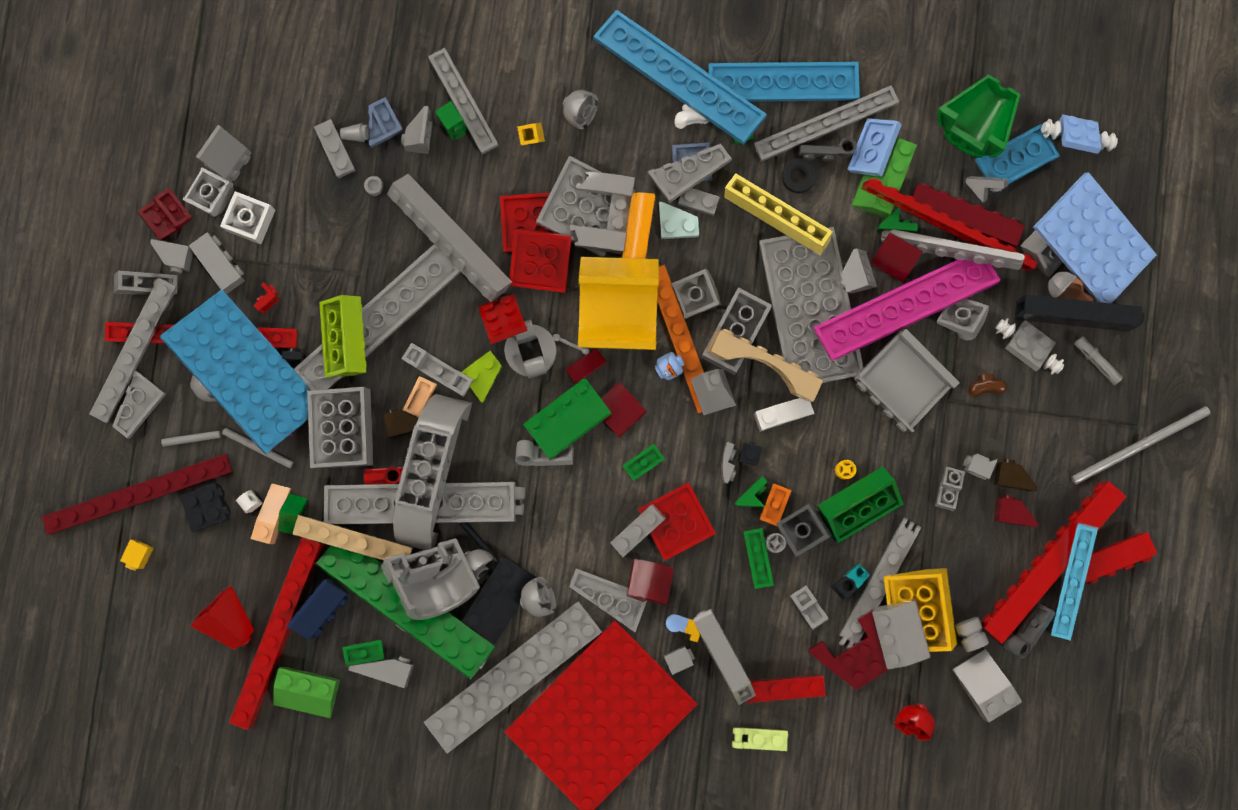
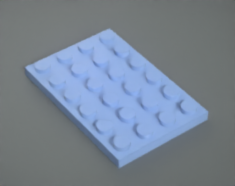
(1095, 240)

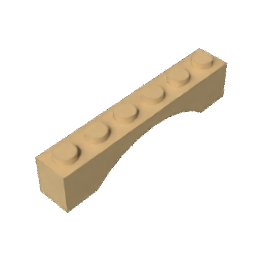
(800, 383)
(348, 539)

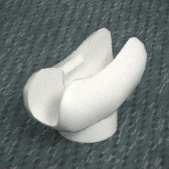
(687, 117)

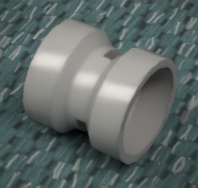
(778, 543)

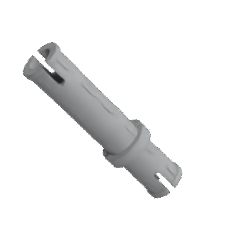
(1098, 360)

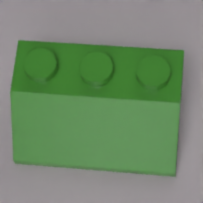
(305, 691)

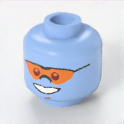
(669, 366)

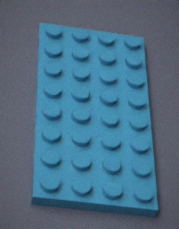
(241, 370)

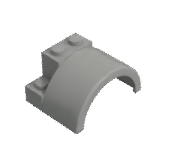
(422, 586)

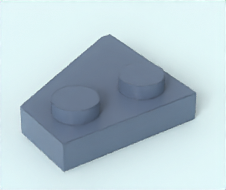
(382, 122)

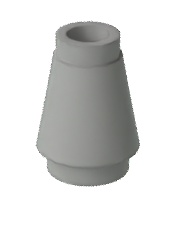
(355, 132)

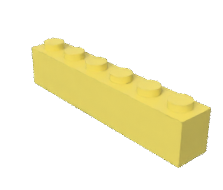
(778, 214)

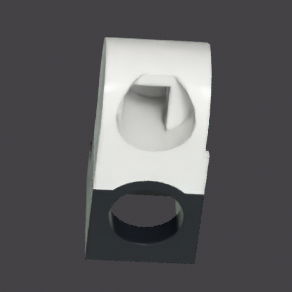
(250, 502)

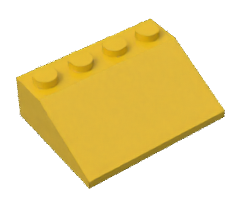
(933, 601)

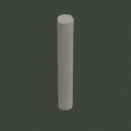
(191, 438)

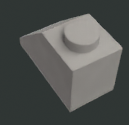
(173, 255)

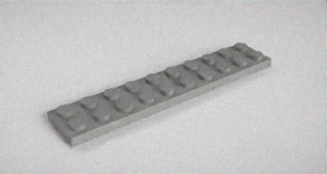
(389, 310)
(458, 503)
(512, 677)

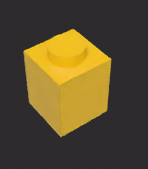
(531, 134)
(136, 555)

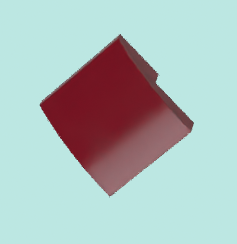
(164, 215)
(896, 257)
(624, 409)
(650, 582)

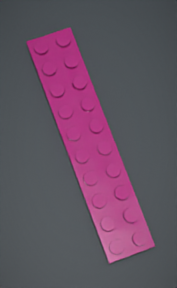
(904, 306)

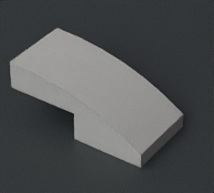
(809, 607)

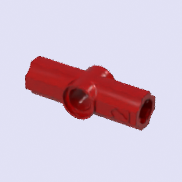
(381, 476)

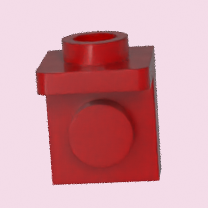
(266, 301)

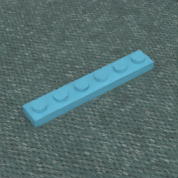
(1074, 581)

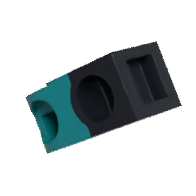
(850, 581)

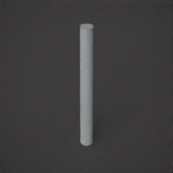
(249, 443)

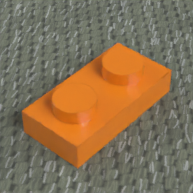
(775, 504)

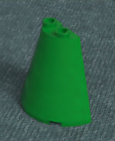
(980, 118)

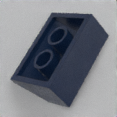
(319, 609)

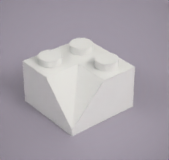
(247, 217)

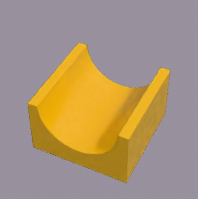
(618, 303)

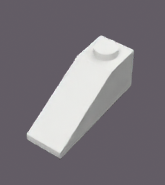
(782, 413)

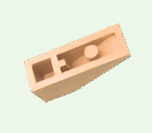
(267, 521)

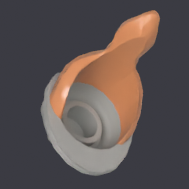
(1067, 286)

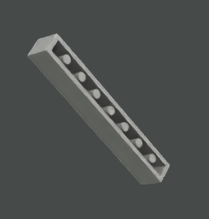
(449, 237)

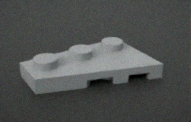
(138, 404)

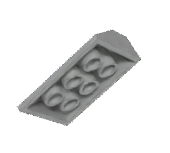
(340, 427)

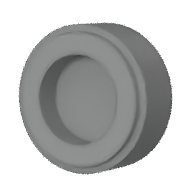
(373, 185)

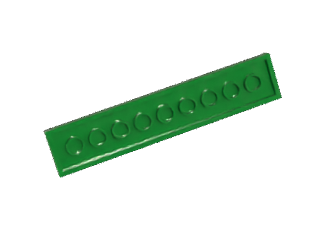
(440, 634)

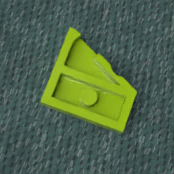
(484, 374)

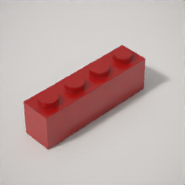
(1120, 555)
(788, 688)

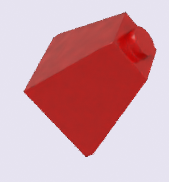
(225, 620)

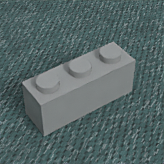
(217, 262)

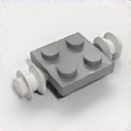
(1030, 345)

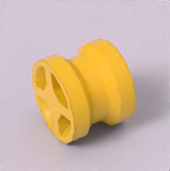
(849, 469)

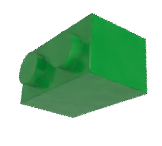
(451, 121)

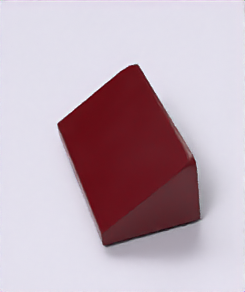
(586, 366)

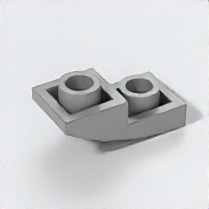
(726, 468)
(949, 488)

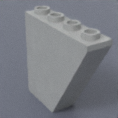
(724, 656)

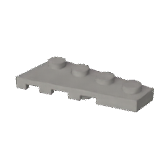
(684, 174)
(609, 597)

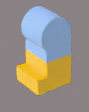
(678, 623)

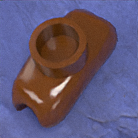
(987, 384)

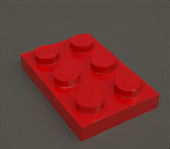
(502, 319)

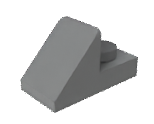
(981, 184)

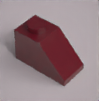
(1013, 512)

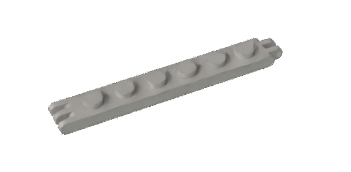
(960, 250)
(875, 588)

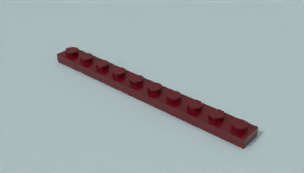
(137, 494)

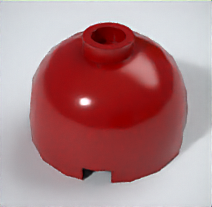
(915, 720)

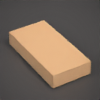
(419, 396)

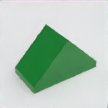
(288, 514)

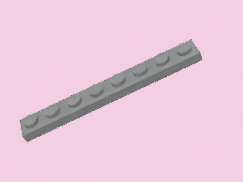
(826, 123)
(133, 350)

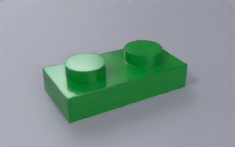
(643, 462)
(363, 652)

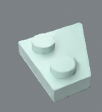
(677, 223)

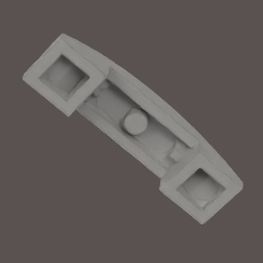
(437, 369)

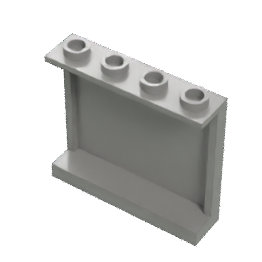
(905, 380)

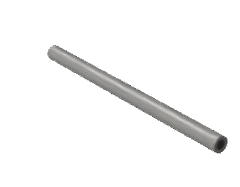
(1140, 445)

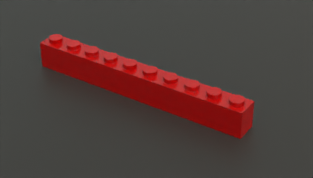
(1050, 564)
(276, 633)

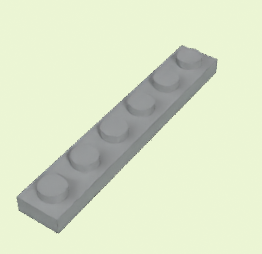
(463, 101)

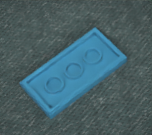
(1020, 156)

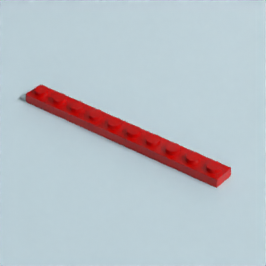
(939, 219)
(276, 336)

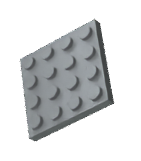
(572, 206)

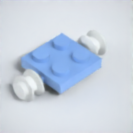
(1079, 134)

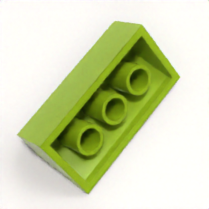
(342, 336)

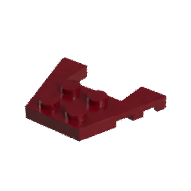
(858, 663)

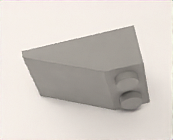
(224, 154)
(986, 686)

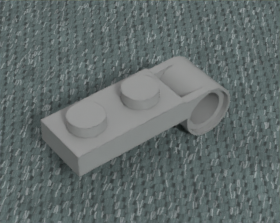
(530, 455)

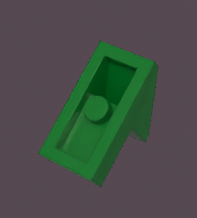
(892, 223)
(748, 498)

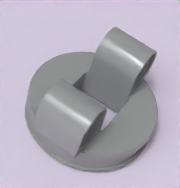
(535, 366)

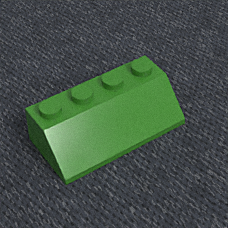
(892, 177)

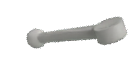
(556, 337)

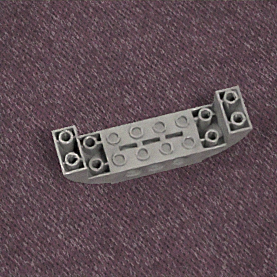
(427, 470)

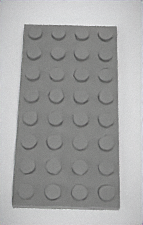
(803, 294)

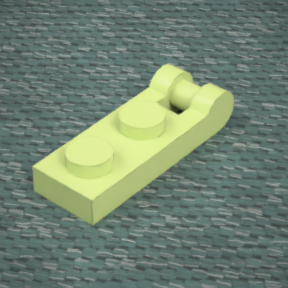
(760, 739)

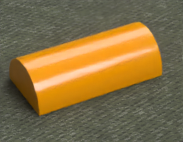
(638, 225)

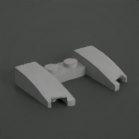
(613, 237)

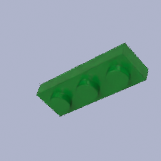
(758, 558)

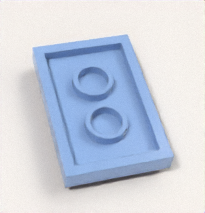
(874, 147)

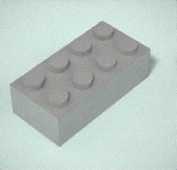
(744, 319)

